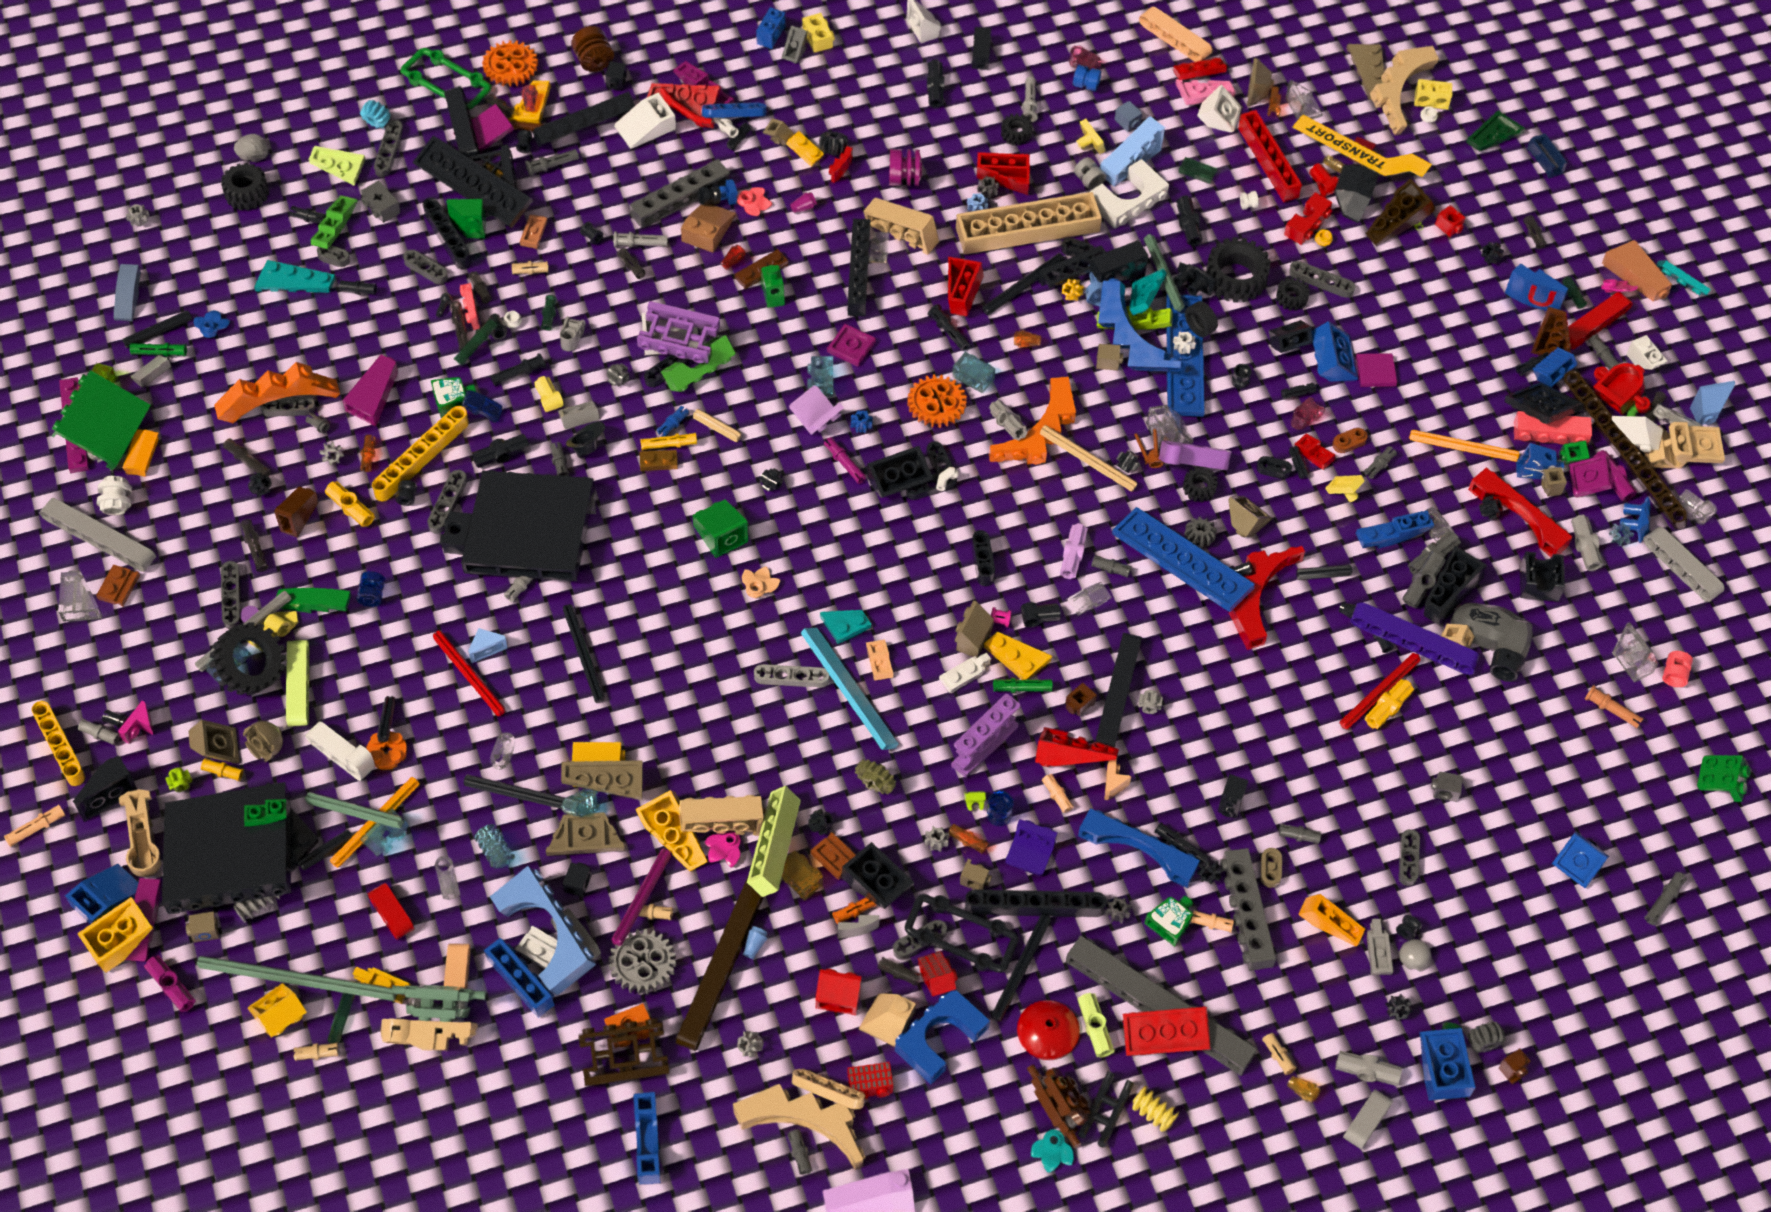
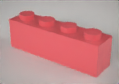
(1562, 431)

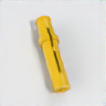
(669, 441)

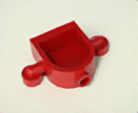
(1622, 387)

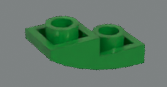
(271, 812)

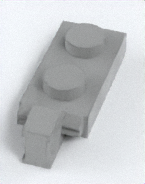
(1663, 412)
(1379, 949)

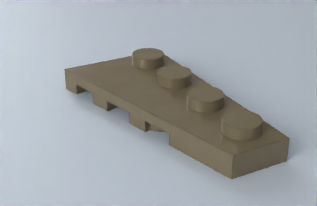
(1368, 64)
(611, 777)

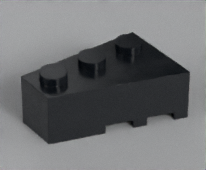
(1121, 263)

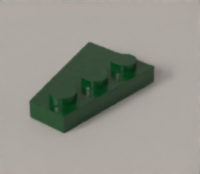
(1494, 131)

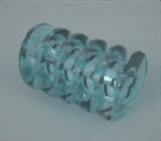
(494, 847)

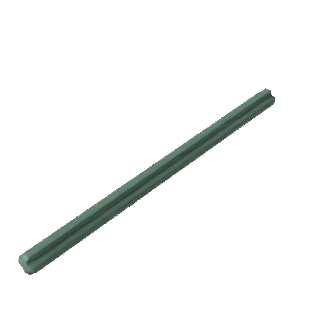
(296, 978)

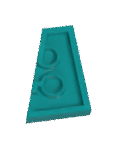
(1682, 277)
(1145, 290)

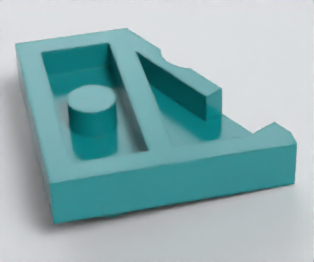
(845, 624)

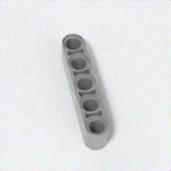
(1684, 564)

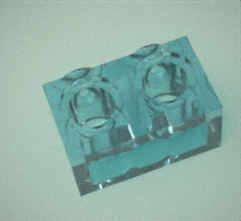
(821, 374)

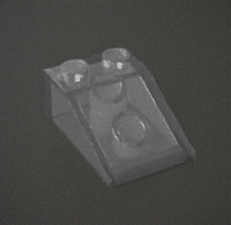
(1634, 654)

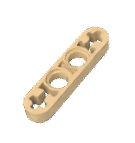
(828, 1088)

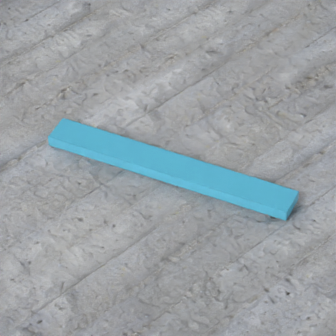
(849, 688)

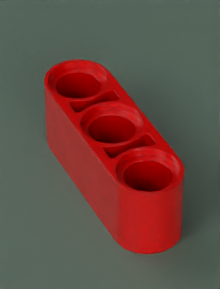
(391, 911)

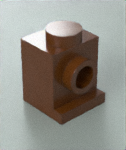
(1082, 695)
(1515, 1066)

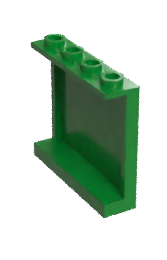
(101, 418)

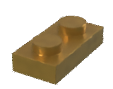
(658, 460)

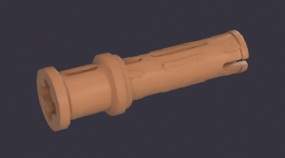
(1605, 701)

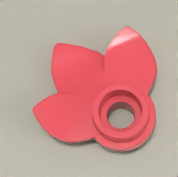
(753, 201)

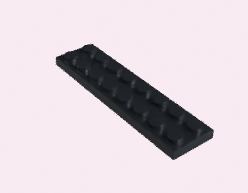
(472, 181)

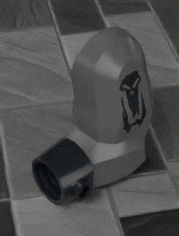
(1500, 632)

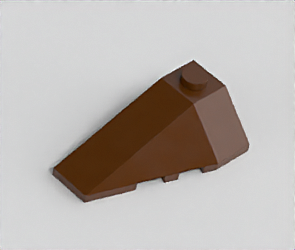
(1552, 333)

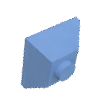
(1710, 401)

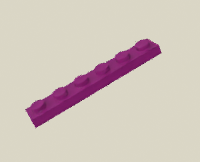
(76, 456)

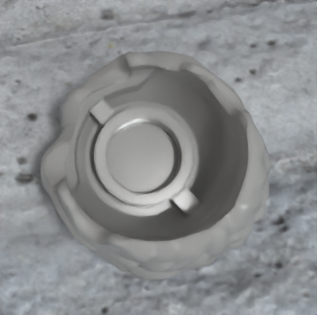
(251, 148)

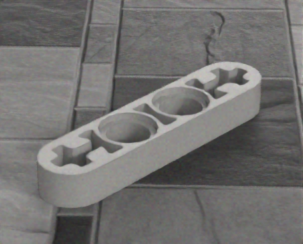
(791, 672)

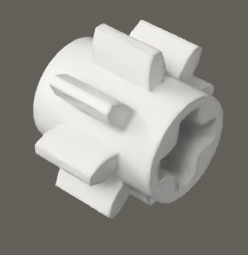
(1184, 342)

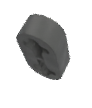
(333, 255)

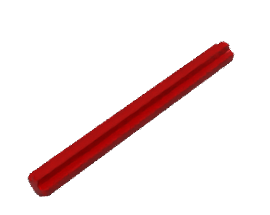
(469, 673)
(1373, 697)

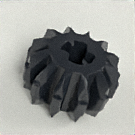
(833, 143)

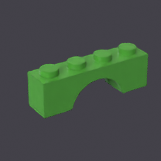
(680, 376)

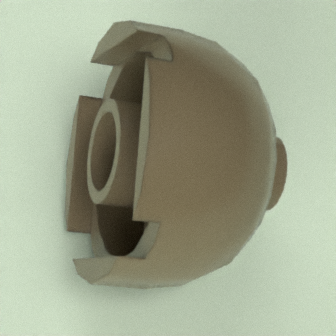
(263, 739)

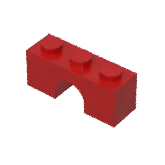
(1302, 228)

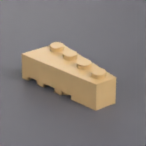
(903, 223)
(722, 814)

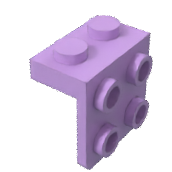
(815, 410)

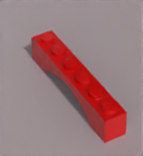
(1550, 536)

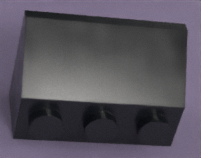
(898, 472)

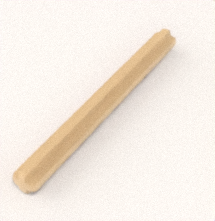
(1088, 458)

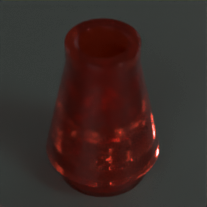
(733, 256)

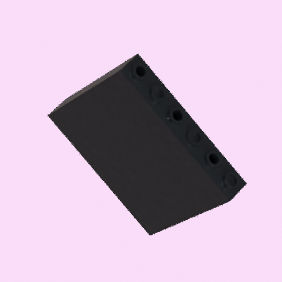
(528, 525)
(219, 860)

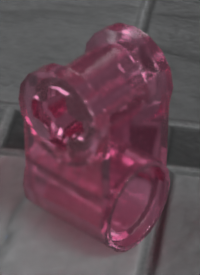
(1083, 57)
(1306, 414)

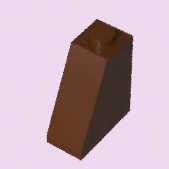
(296, 510)

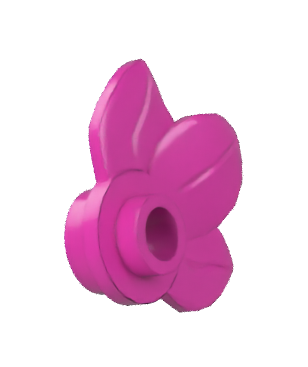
(1613, 285)
(721, 849)

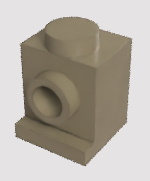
(778, 131)
(1553, 481)
(975, 876)

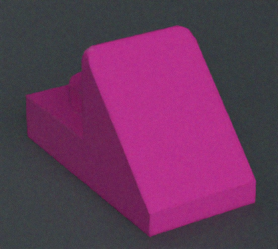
(137, 720)

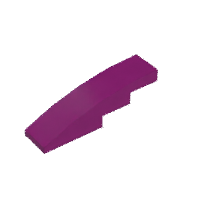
(693, 76)
(147, 900)

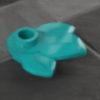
(1051, 1153)

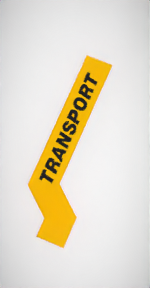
(1360, 153)

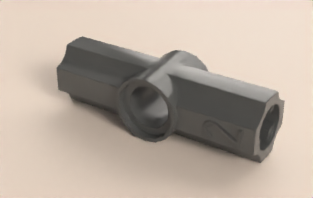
(1442, 546)
(1430, 570)

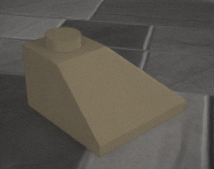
(1259, 83)
(1246, 516)
(214, 741)

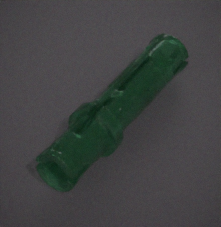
(473, 344)

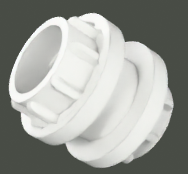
(113, 497)

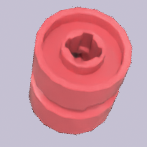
(1677, 669)

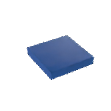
(1580, 860)

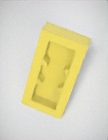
(1090, 137)
(1346, 485)

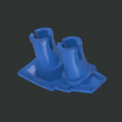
(1641, 525)

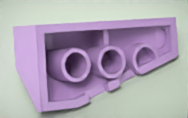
(874, 1194)

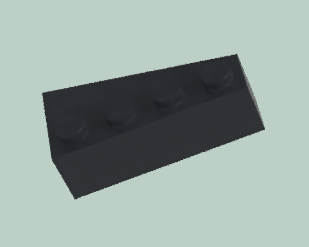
(1454, 584)

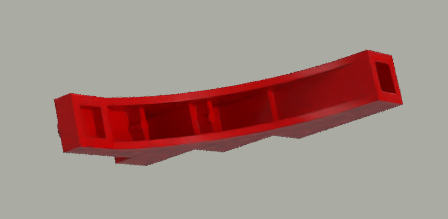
(1247, 613)

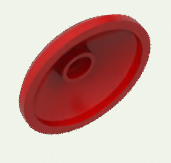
(1046, 1041)

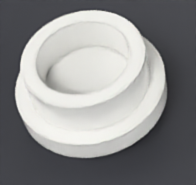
(1429, 114)
(512, 319)

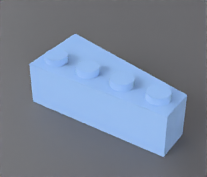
(1141, 144)

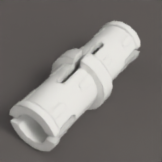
(729, 128)

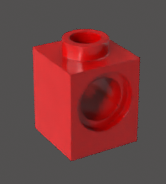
(1450, 221)

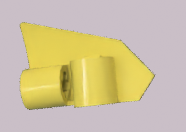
(280, 623)

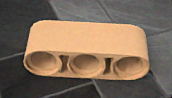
(457, 965)

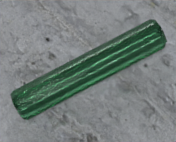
(340, 1018)

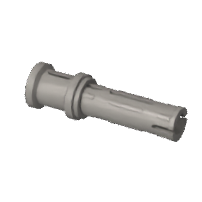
(1030, 105)
(630, 240)

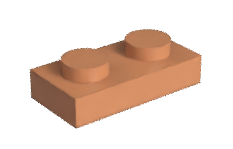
(533, 231)

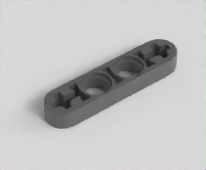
(388, 148)
(1323, 276)
(450, 502)
(234, 594)

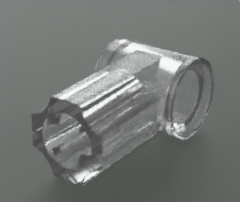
(1700, 509)
(447, 879)

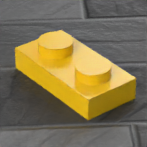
(805, 148)

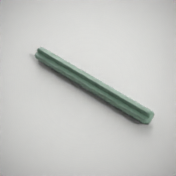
(1160, 264)
(354, 810)

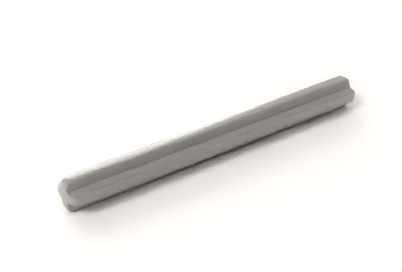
(258, 618)

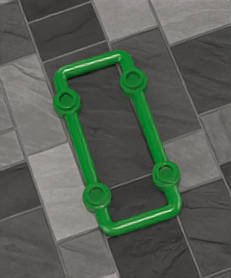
(437, 58)

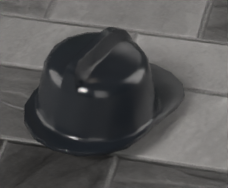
(586, 439)

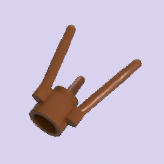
(1153, 456)

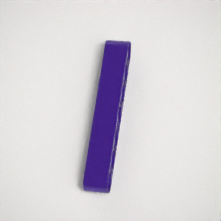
(1415, 638)

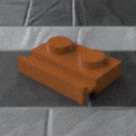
(118, 585)
(832, 854)

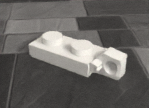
(965, 672)

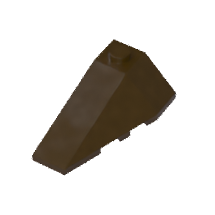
(1404, 210)

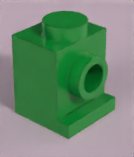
(1578, 448)

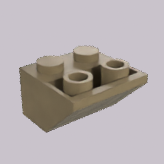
(973, 630)

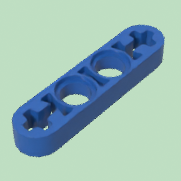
(733, 110)

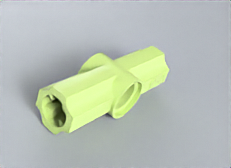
(1091, 1014)

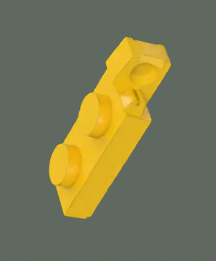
(379, 978)

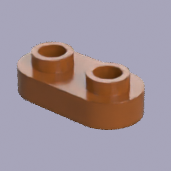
(1351, 440)

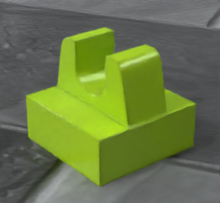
(972, 797)

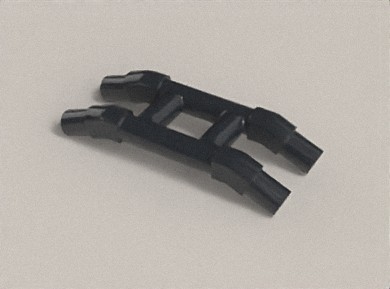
(1100, 1098)

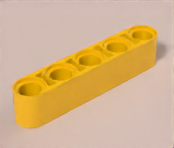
(60, 750)

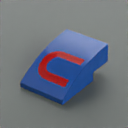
(1535, 289)

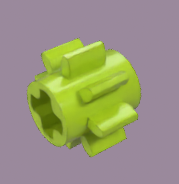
(178, 779)

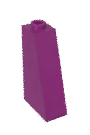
(371, 392)

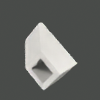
(1645, 353)

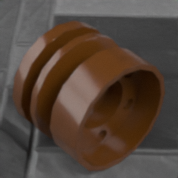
(592, 48)

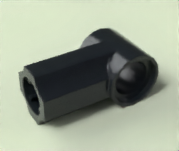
(1034, 614)

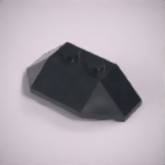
(1355, 190)

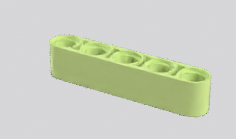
(297, 683)

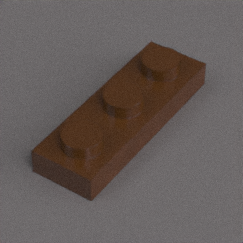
(752, 273)

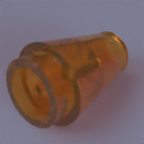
(1026, 339)

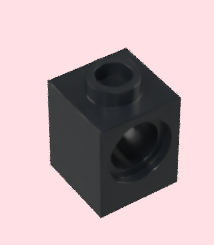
(616, 75)
(577, 879)

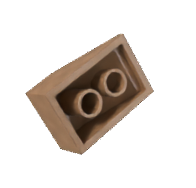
(706, 226)

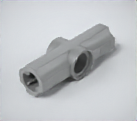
(1008, 420)
(1586, 543)
(1368, 1068)

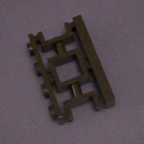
(625, 1070)

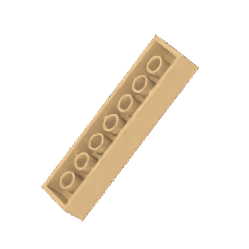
(1028, 223)

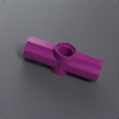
(1619, 479)
(176, 992)

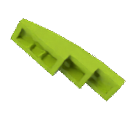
(1148, 319)

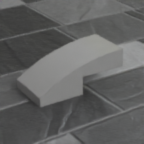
(865, 925)

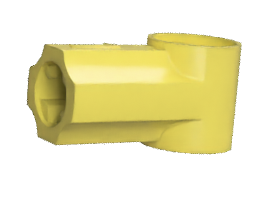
(549, 396)

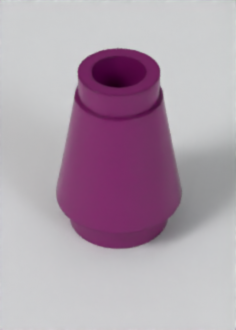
(803, 203)

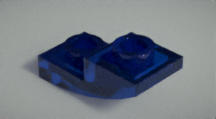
(480, 404)

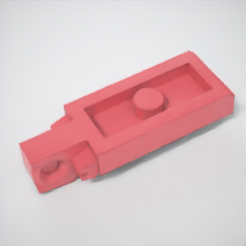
(470, 304)

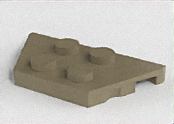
(584, 835)

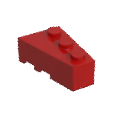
(1008, 170)

